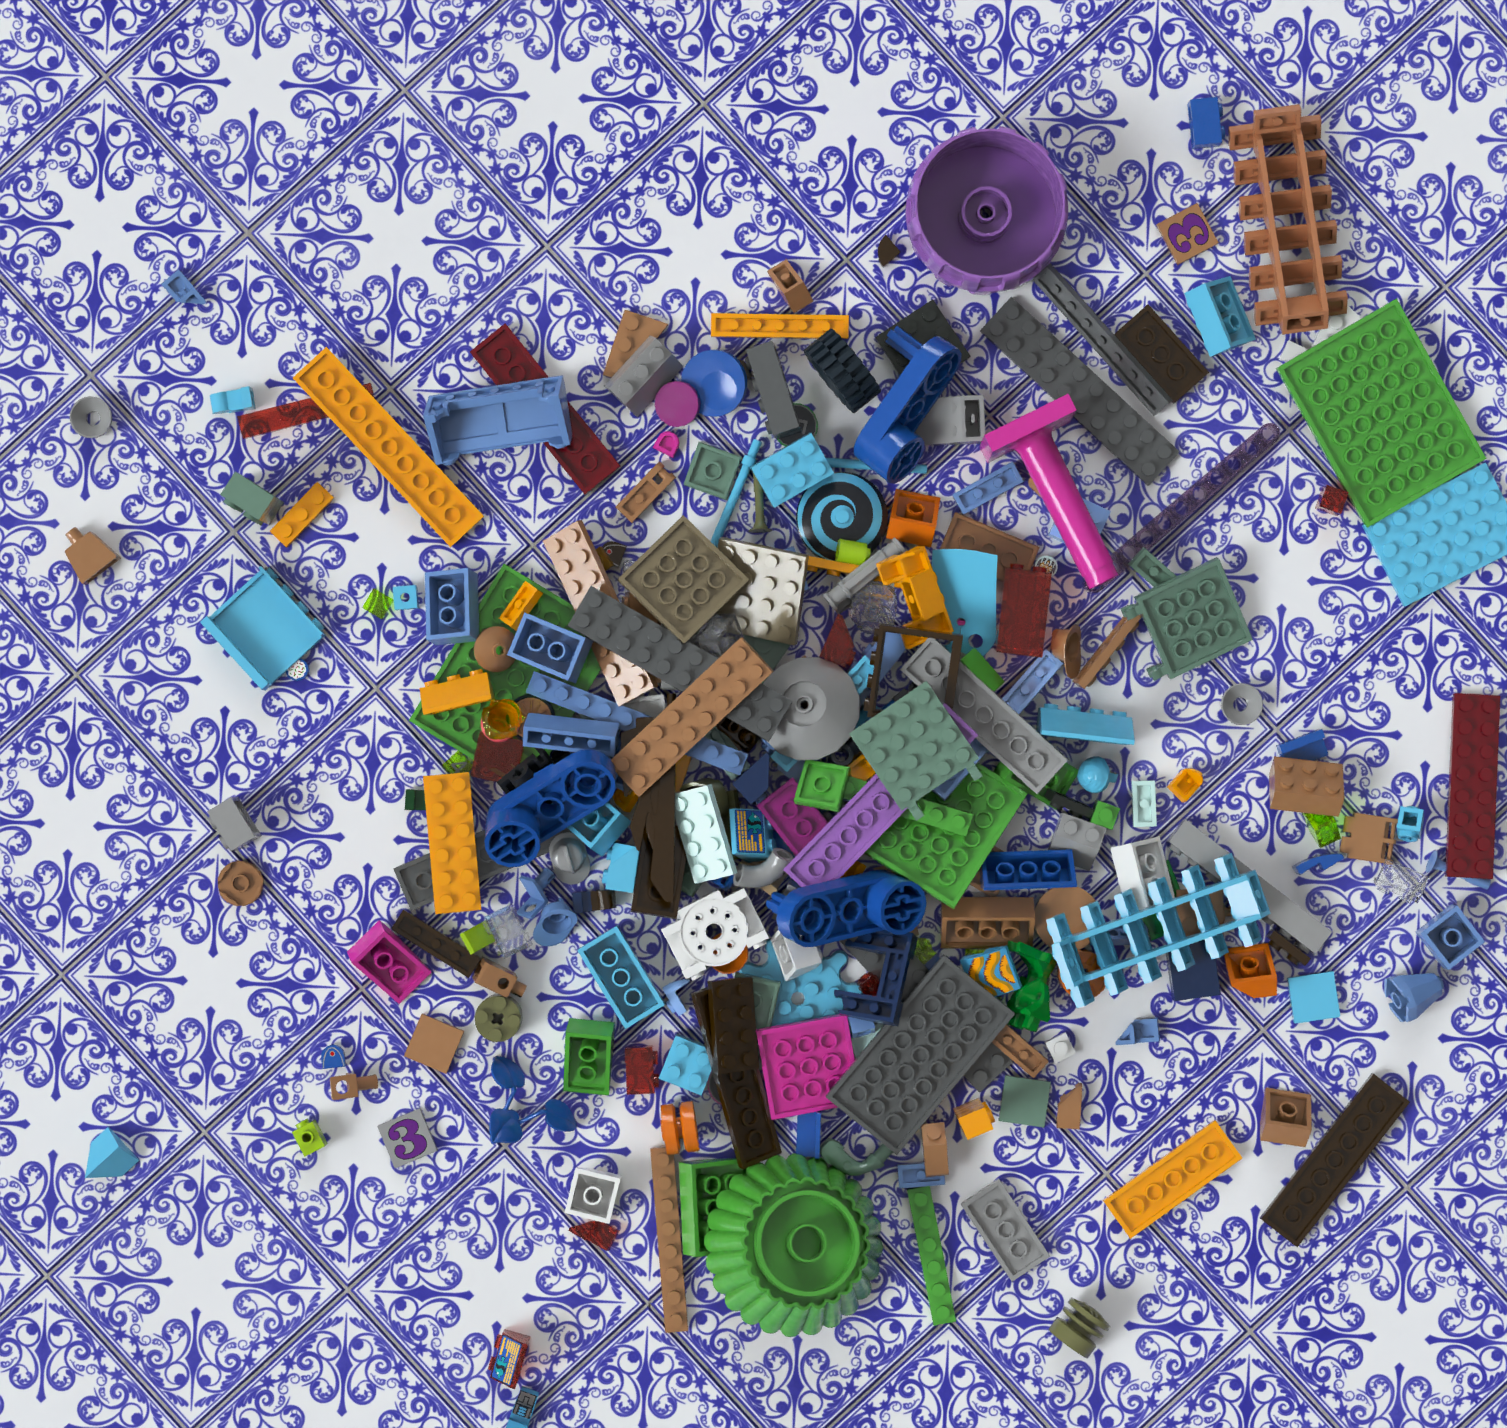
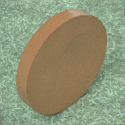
(1059, 901)

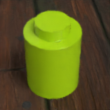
(852, 552)

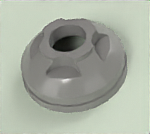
(80, 412)
(1253, 700)

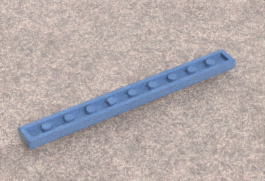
(608, 711)

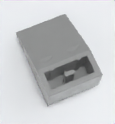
(954, 421)

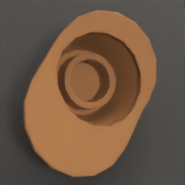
(1066, 648)

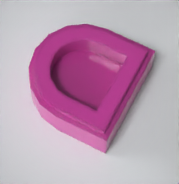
(667, 443)

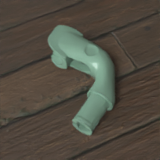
(833, 1154)

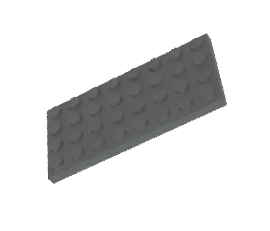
(919, 1062)

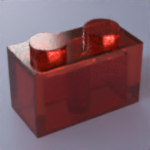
(640, 1069)

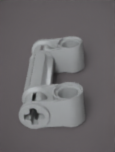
(841, 595)

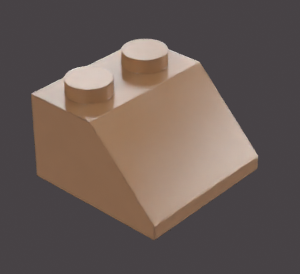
(1286, 1117)

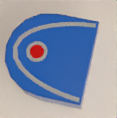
(333, 1057)

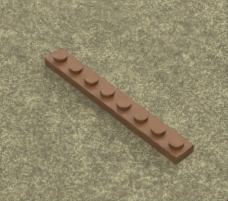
(669, 1240)

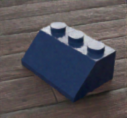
(755, 781)

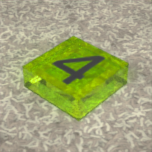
(457, 763)

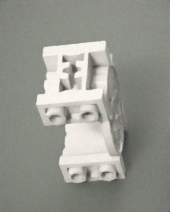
(742, 917)

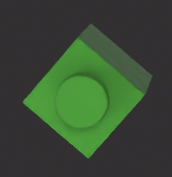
(1104, 814)

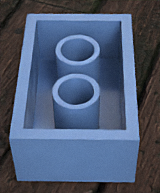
(451, 606)
(550, 647)

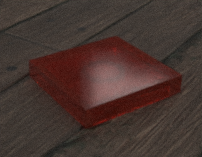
(495, 759)

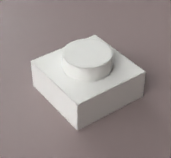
(1060, 1047)

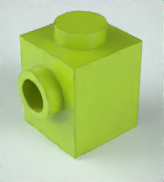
(309, 1136)

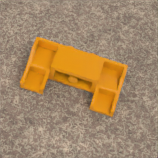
(920, 592)

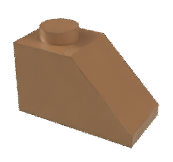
(790, 286)
(934, 1149)

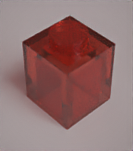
(1331, 500)

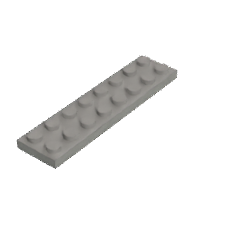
(995, 722)

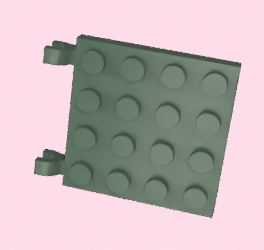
(1191, 619)
(915, 747)

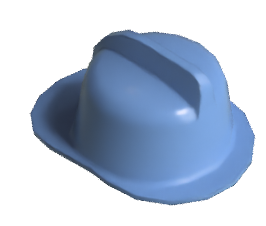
(554, 923)

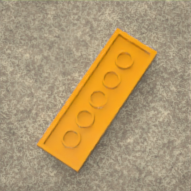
(452, 843)
(1172, 1179)

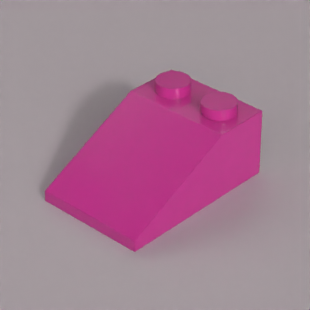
(388, 962)

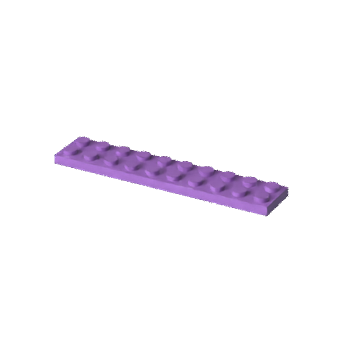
(853, 829)

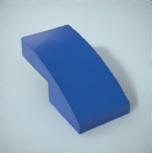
(1324, 862)

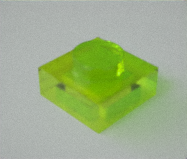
(378, 603)

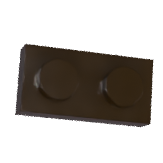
(1294, 954)

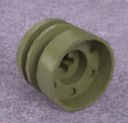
(1079, 1327)

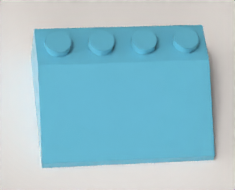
(1085, 726)

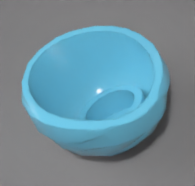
(1094, 774)

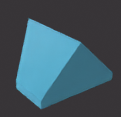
(109, 1156)

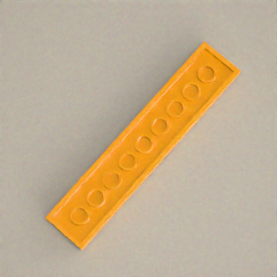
(388, 447)

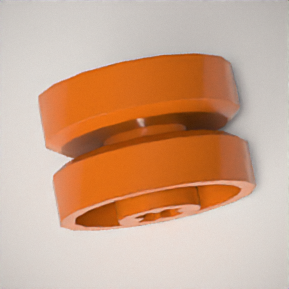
(677, 1128)

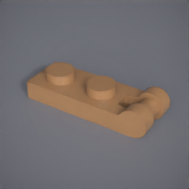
(645, 492)

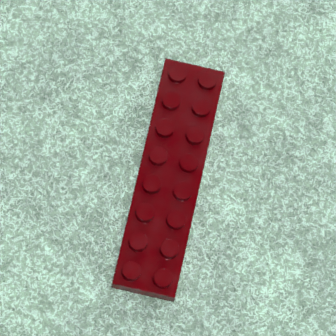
(509, 362)
(1472, 786)

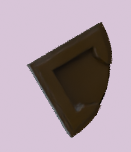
(887, 251)

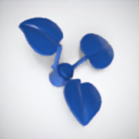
(505, 1123)

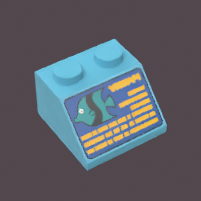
(751, 835)

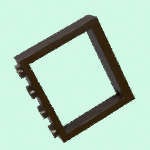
(876, 660)

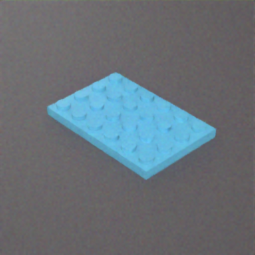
(1442, 535)

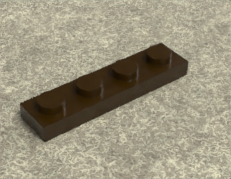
(436, 943)

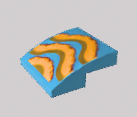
(993, 970)

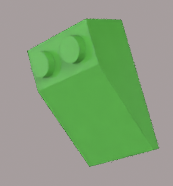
(1060, 782)
(588, 1056)

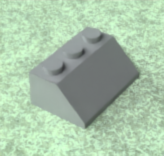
(643, 375)

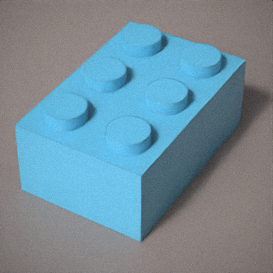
(792, 470)

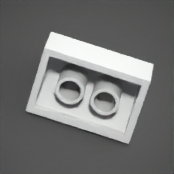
(1139, 865)

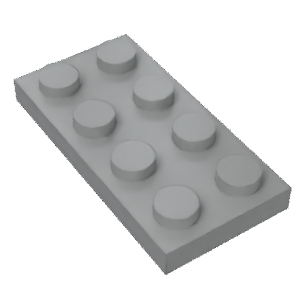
(1005, 1230)

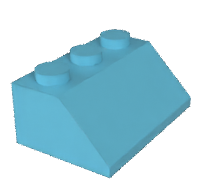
(1219, 316)

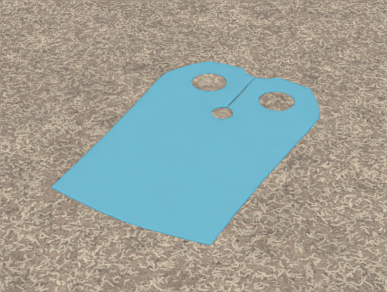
(969, 593)

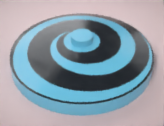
(838, 509)

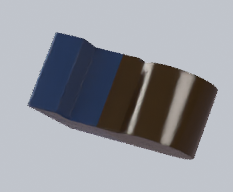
(593, 900)

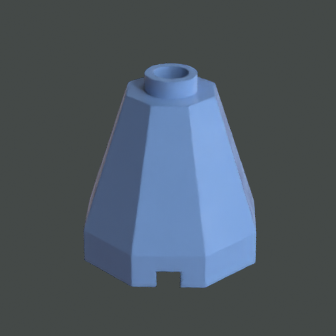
(1412, 994)

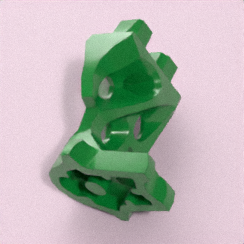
(1033, 998)

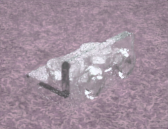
(1401, 881)

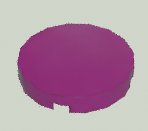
(677, 403)

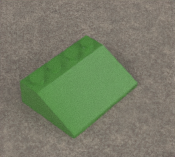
(699, 1188)

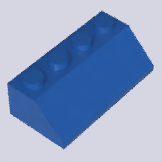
(1028, 870)

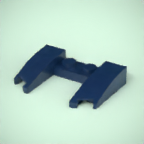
(887, 1005)

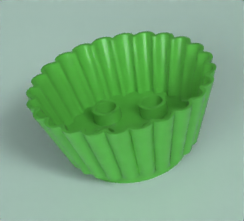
(793, 1245)

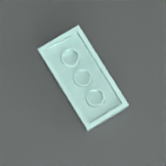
(703, 834)

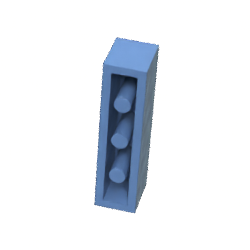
(570, 734)

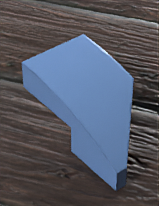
(181, 289)
(1140, 1031)

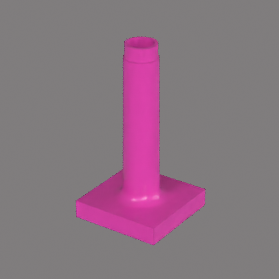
(1034, 442)

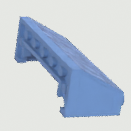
(498, 418)

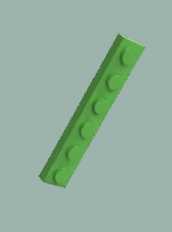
(934, 813)
(931, 1255)

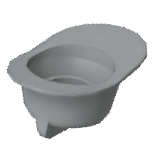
(569, 858)

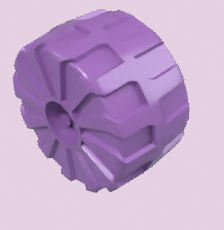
(996, 173)

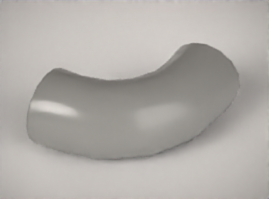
(763, 873)

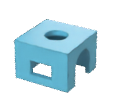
(412, 603)

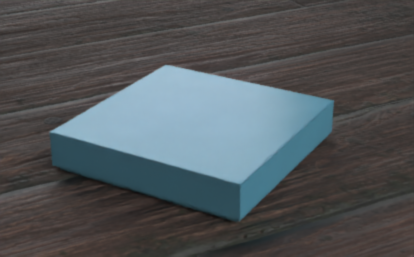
(1313, 997)

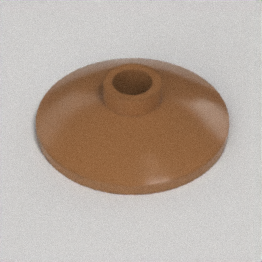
(486, 646)

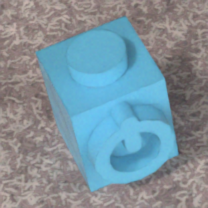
(1410, 823)

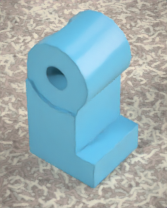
(233, 401)

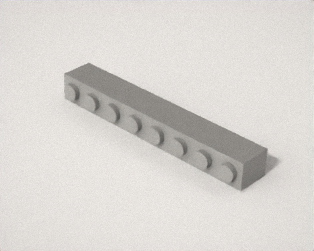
(1285, 914)

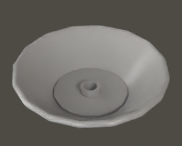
(830, 713)

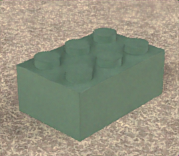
(249, 497)

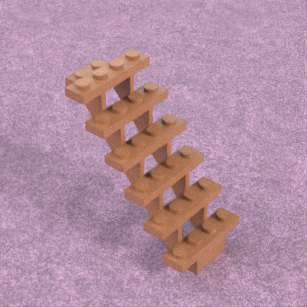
(1274, 127)

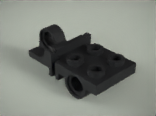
(526, 769)

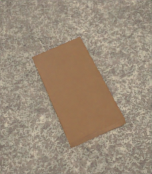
(976, 536)

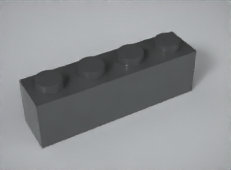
(773, 390)

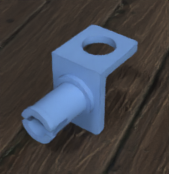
(535, 890)

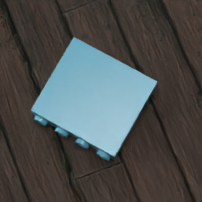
(264, 628)

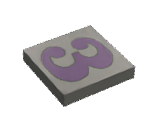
(407, 1138)

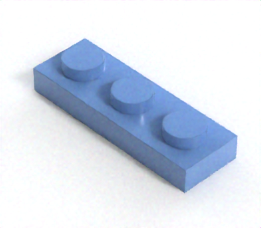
(987, 488)

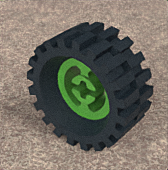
(842, 370)

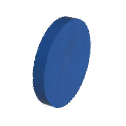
(718, 381)

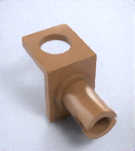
(354, 1085)

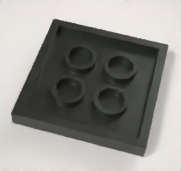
(922, 325)

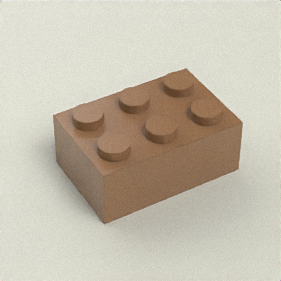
(1306, 786)

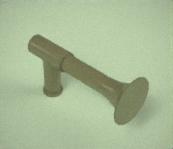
(760, 524)

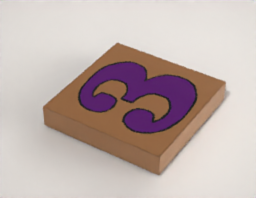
(1187, 234)

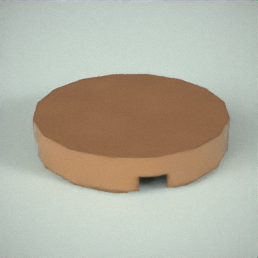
(240, 883)

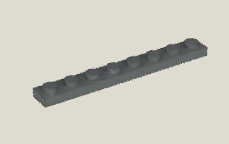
(1102, 339)

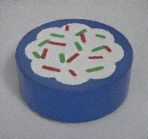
(298, 670)

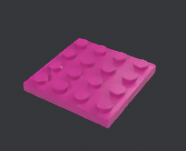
(804, 1063)

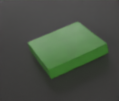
(822, 785)

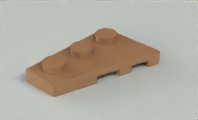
(630, 336)

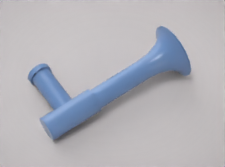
(1436, 863)

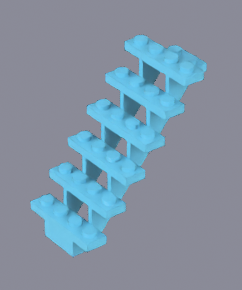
(1246, 905)

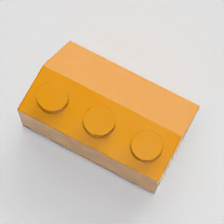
(456, 692)

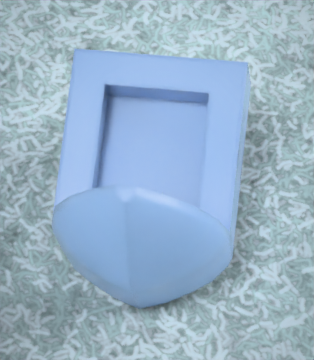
(675, 1003)

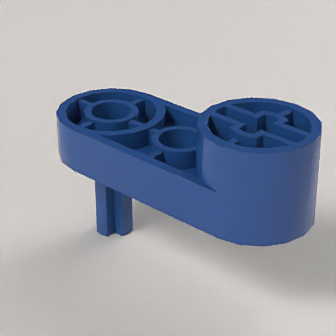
(889, 437)
(522, 818)
(873, 901)

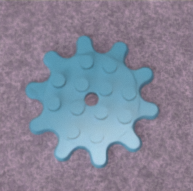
(815, 985)

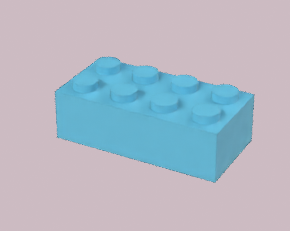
(621, 976)

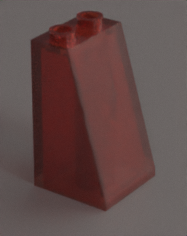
(1023, 611)

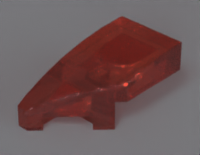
(597, 1233)

